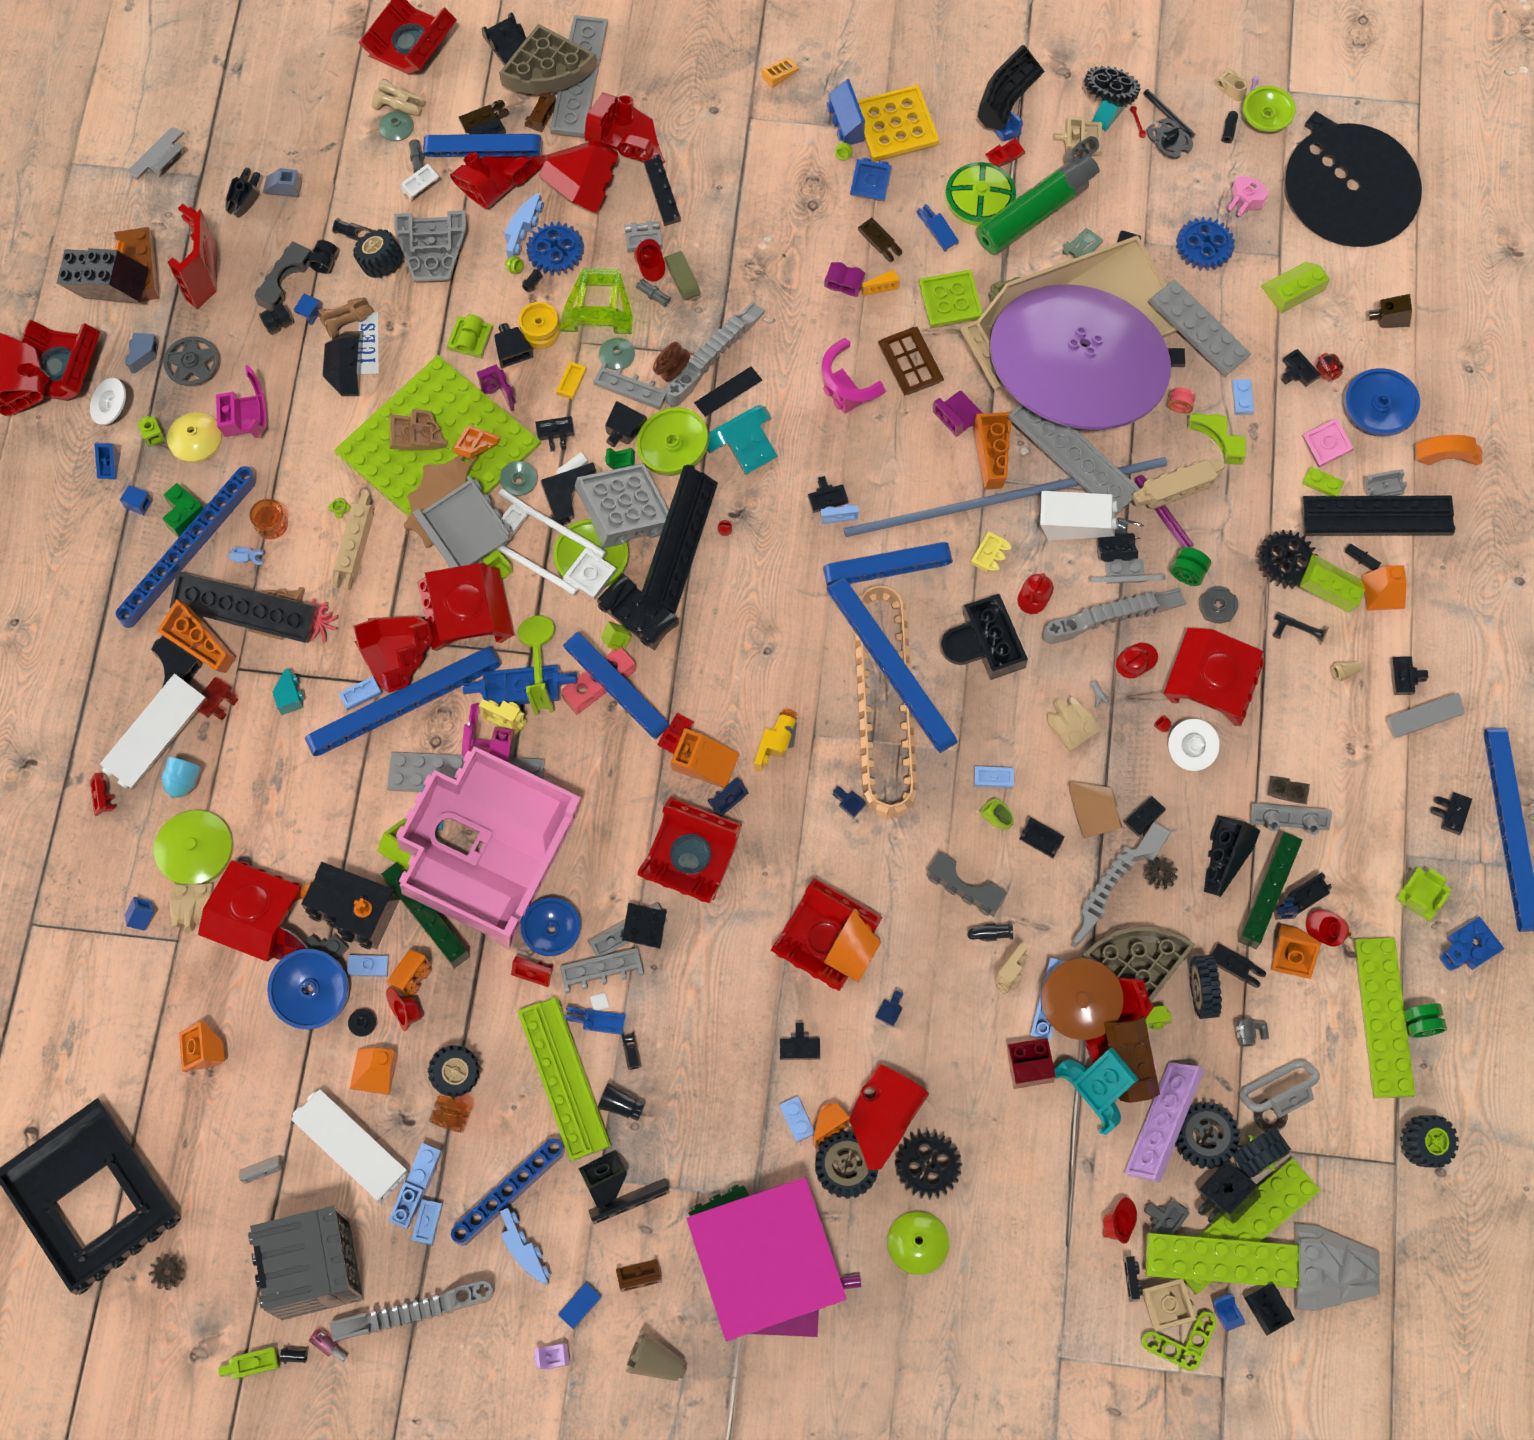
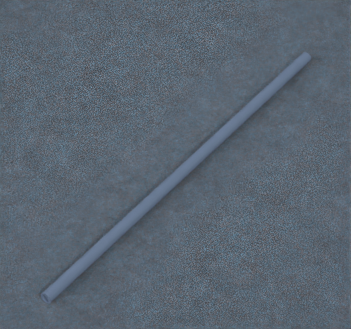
(989, 500)

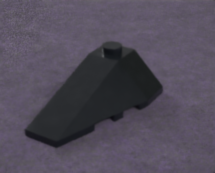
(1230, 848)

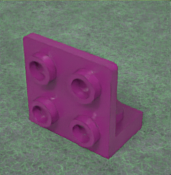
(493, 379)
(956, 412)

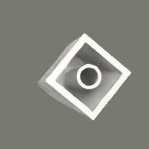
(1077, 515)

